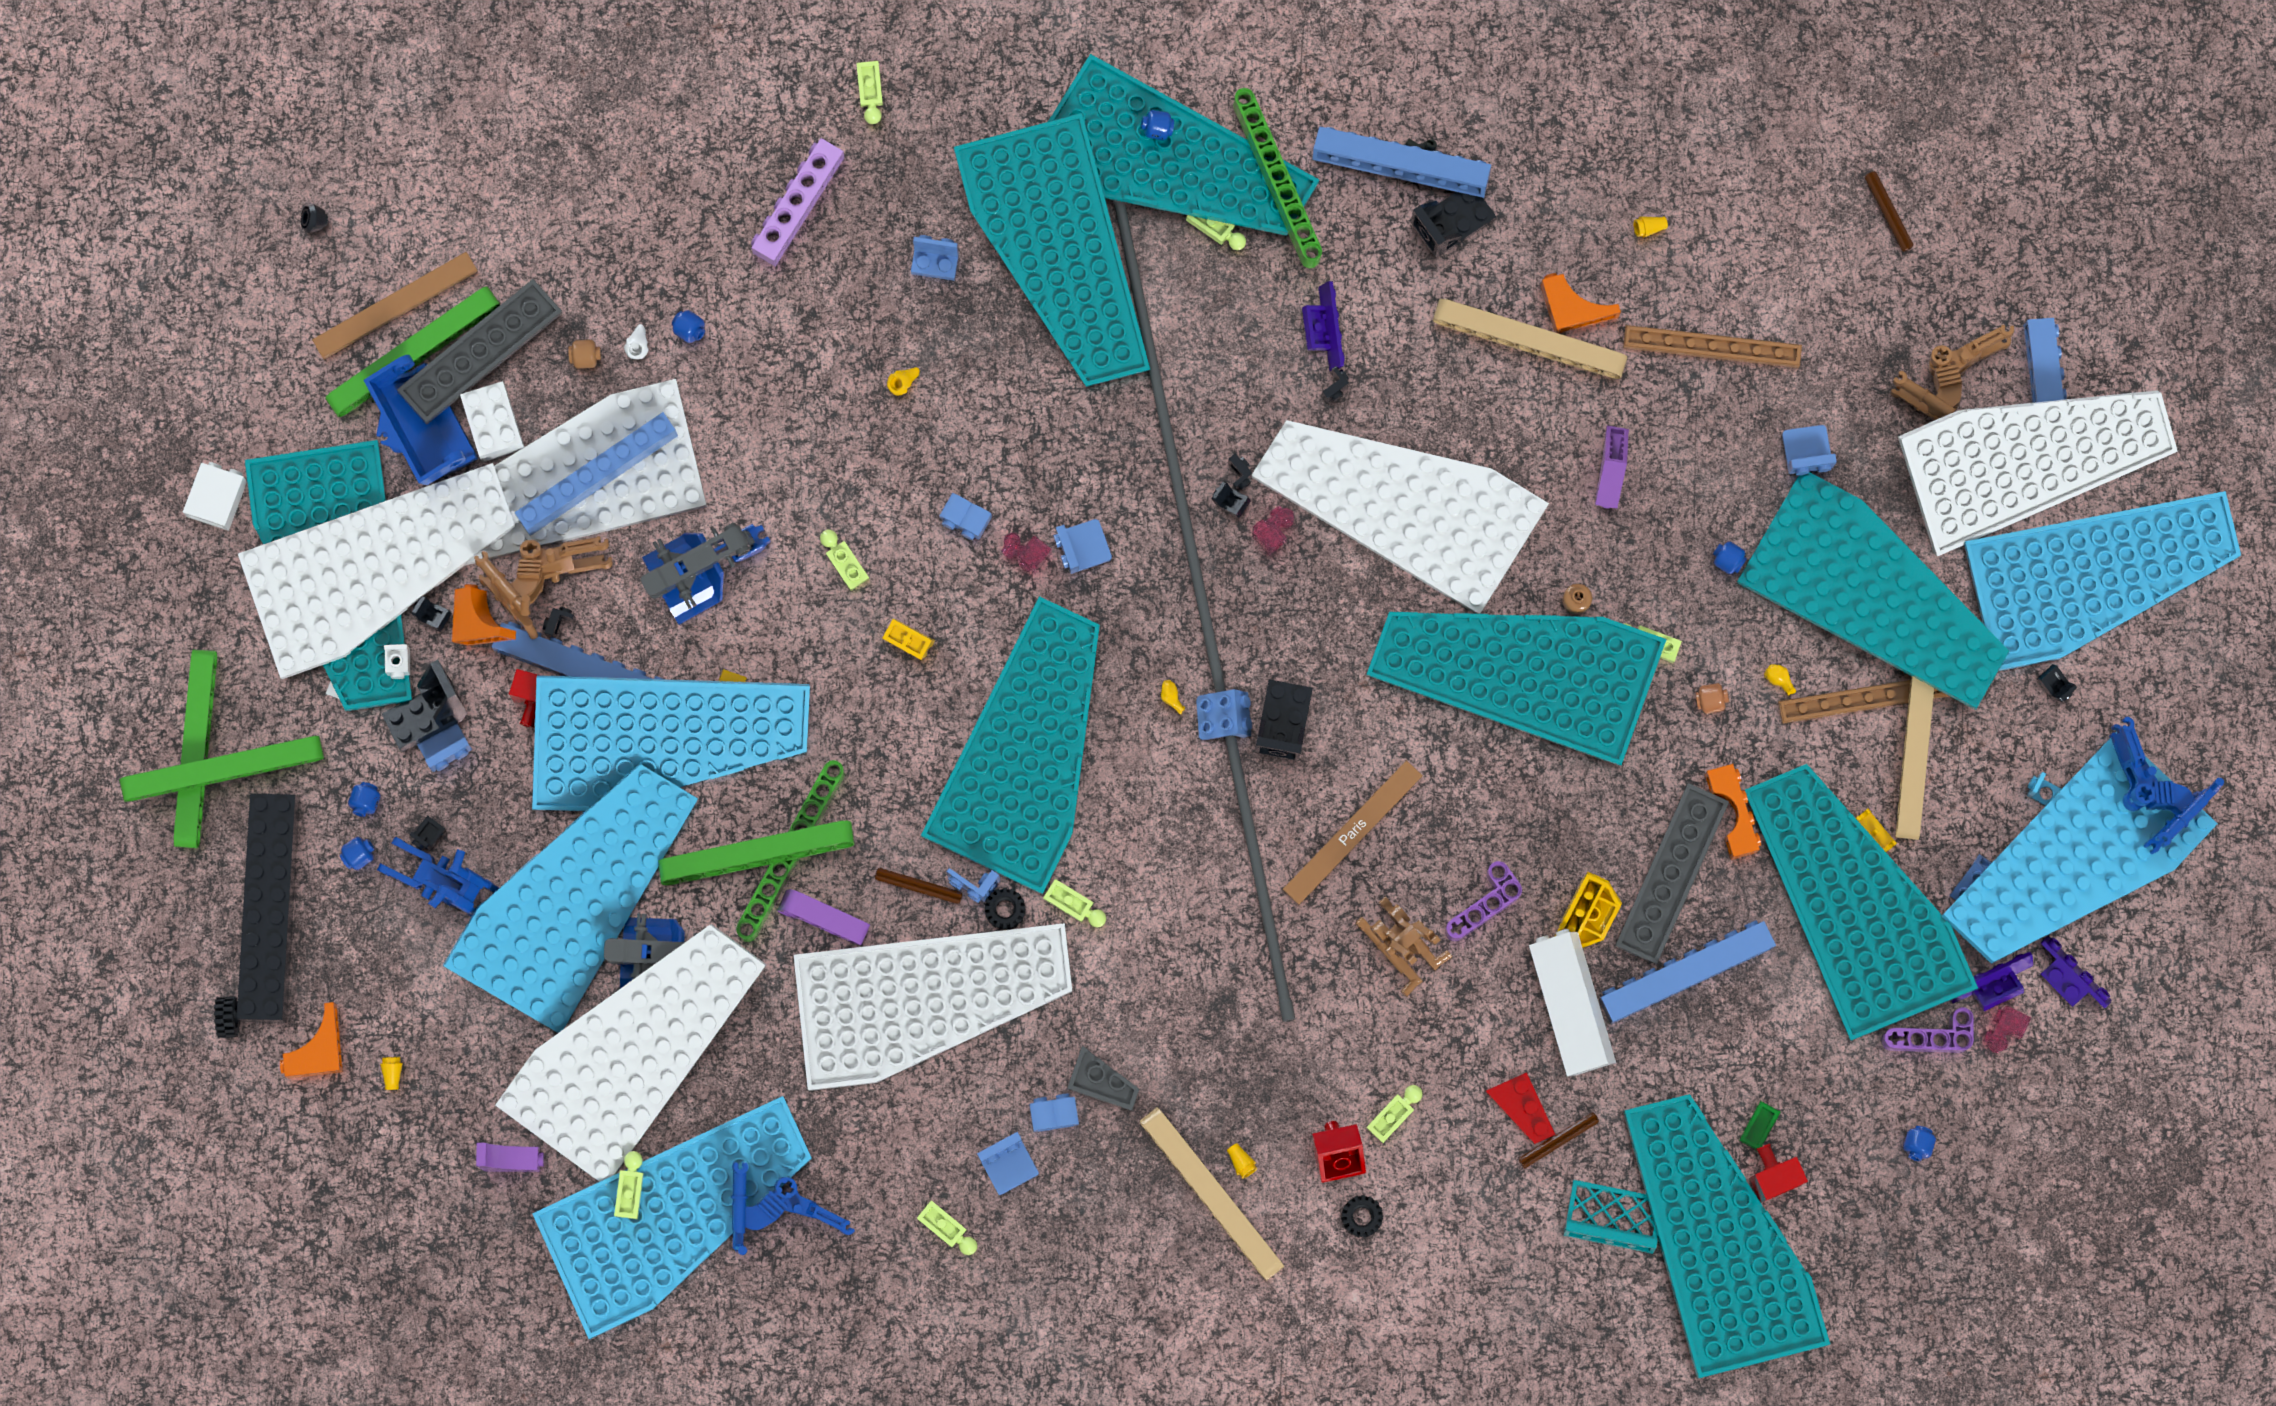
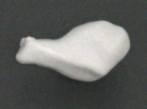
(636, 344)

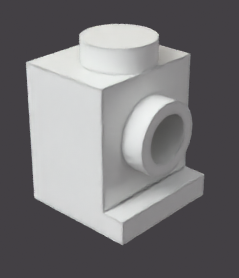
(397, 651)

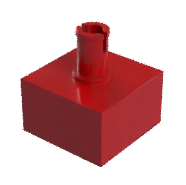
(524, 693)
(1338, 1152)
(1777, 1176)

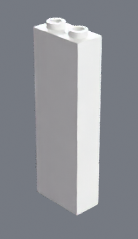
(1572, 1002)

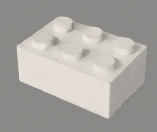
(492, 421)

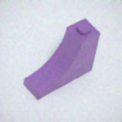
(1612, 467)
(508, 1158)

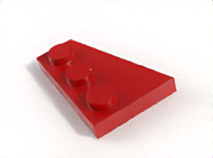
(1523, 1107)

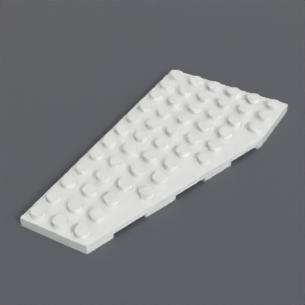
(906, 1001)
(621, 1062)

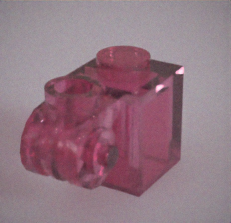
(1268, 533)
(1030, 556)
(2009, 1023)

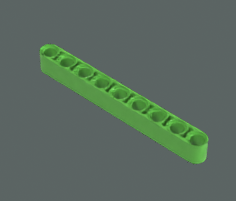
(1276, 187)
(419, 347)
(195, 744)
(221, 768)
(756, 852)
(779, 882)

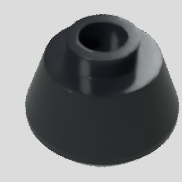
(313, 218)

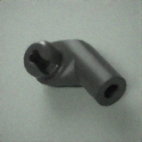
(1429, 145)

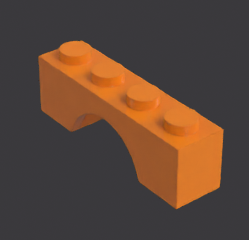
(1725, 784)

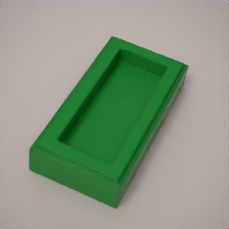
(1759, 1126)

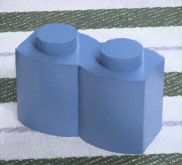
(965, 516)
(1053, 1113)

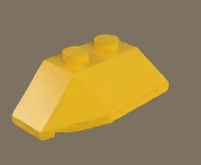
(1591, 910)

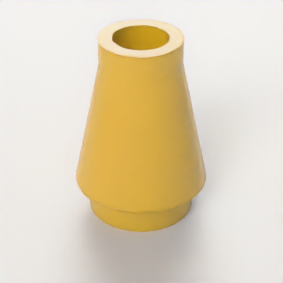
(1649, 225)
(391, 1072)
(1242, 1162)

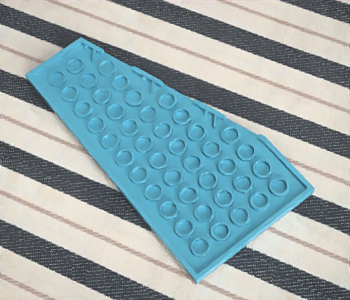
(2080, 578)
(681, 729)
(2070, 861)
(549, 923)
(685, 1213)

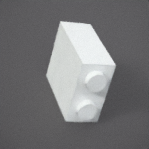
(215, 495)

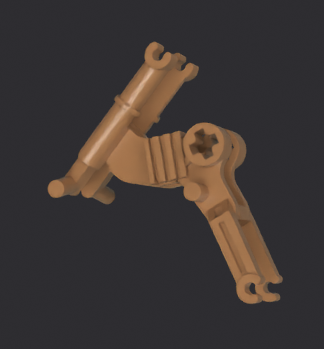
(1948, 374)
(533, 571)
(1402, 942)

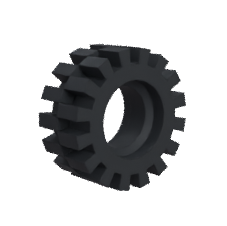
(1005, 922)
(225, 1017)
(1362, 1202)

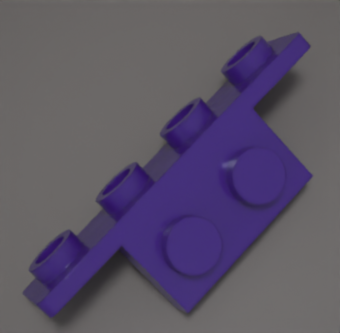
(1323, 327)
(2069, 978)
(2000, 982)

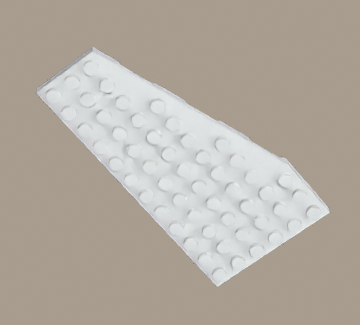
(2015, 460)
(650, 490)
(1420, 511)
(359, 572)

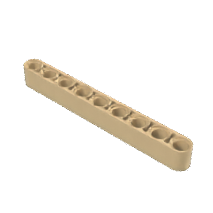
(1530, 338)
(1914, 760)
(1211, 1194)

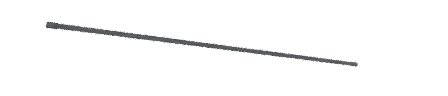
(1285, 1001)

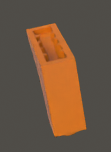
(1568, 309)
(473, 619)
(320, 1054)

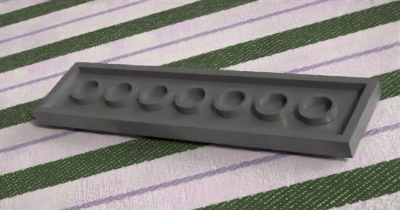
(479, 351)
(1671, 874)

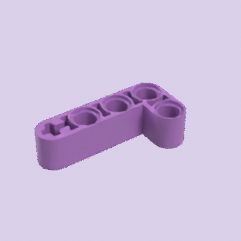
(1481, 906)
(823, 916)
(1926, 1035)

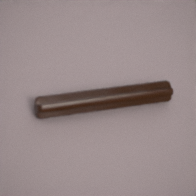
(1889, 211)
(918, 885)
(1558, 1140)

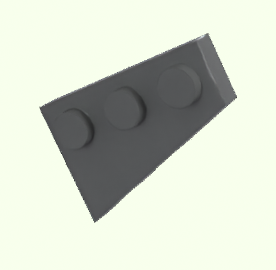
(1101, 1082)

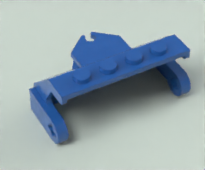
(430, 448)

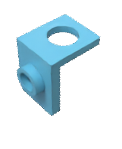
(2035, 786)

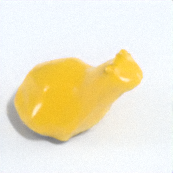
(902, 380)
(1779, 676)
(1169, 695)

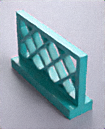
(1604, 1234)

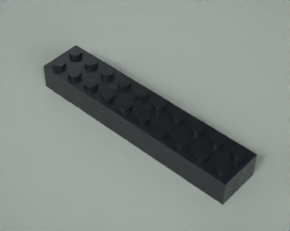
(268, 908)

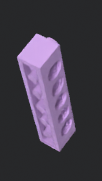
(773, 251)

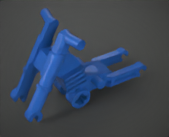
(2148, 792)
(453, 886)
(772, 1207)

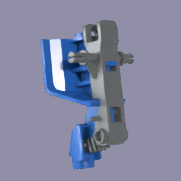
(689, 570)
(643, 945)

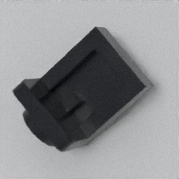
(1336, 390)
(1241, 468)
(1230, 500)
(430, 614)
(552, 623)
(2056, 684)
(427, 834)

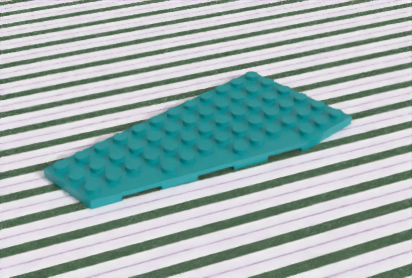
(1192, 173)
(1052, 229)
(308, 490)
(1862, 583)
(1536, 673)
(1021, 767)
(1863, 916)
(1725, 1257)

